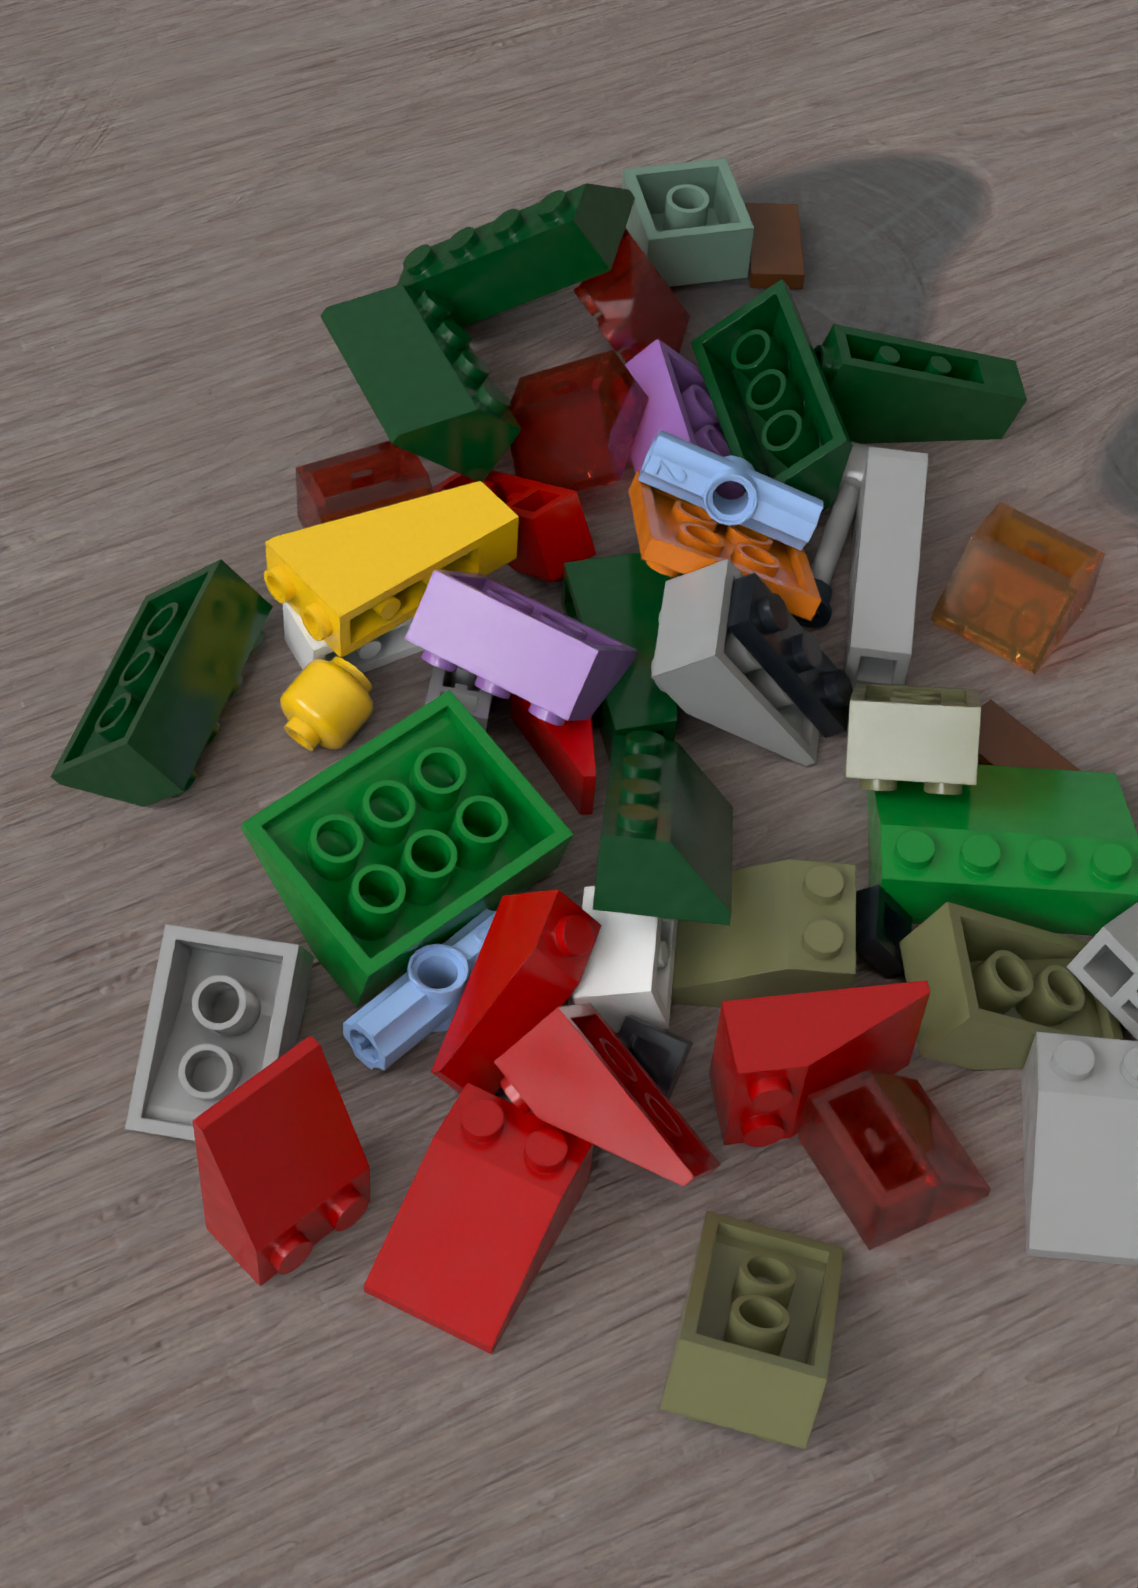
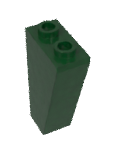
(917, 389)
(624, 602)

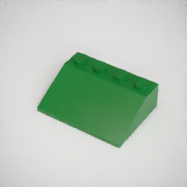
(404, 844)
(1015, 845)

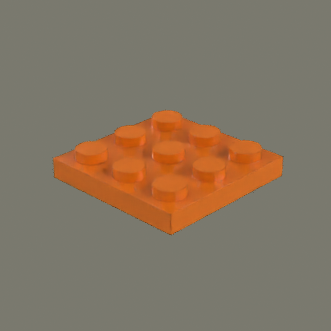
(684, 538)

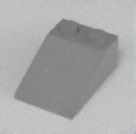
(716, 675)
(213, 1022)
(1081, 1148)

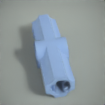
(765, 506)
(410, 1005)

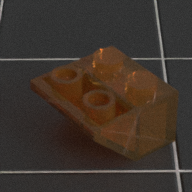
(1018, 587)

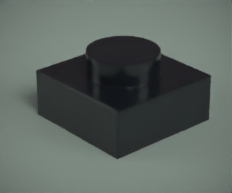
(880, 928)
(656, 1050)

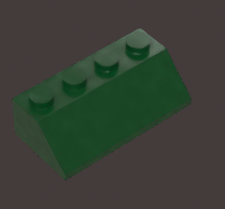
(523, 252)
(424, 378)
(774, 395)
(166, 689)
(663, 835)

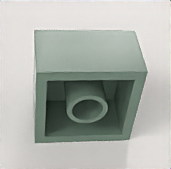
(690, 221)

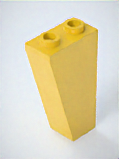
(373, 567)

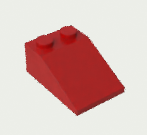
(792, 1045)
(592, 1086)
(280, 1164)
(480, 1217)

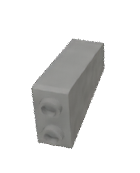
(885, 567)

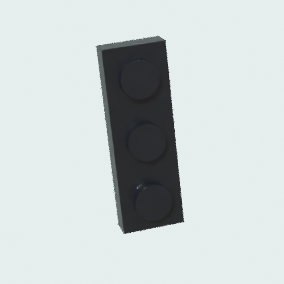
(789, 655)

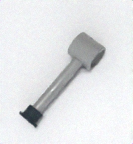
(836, 533)

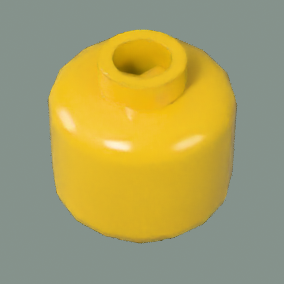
(326, 704)

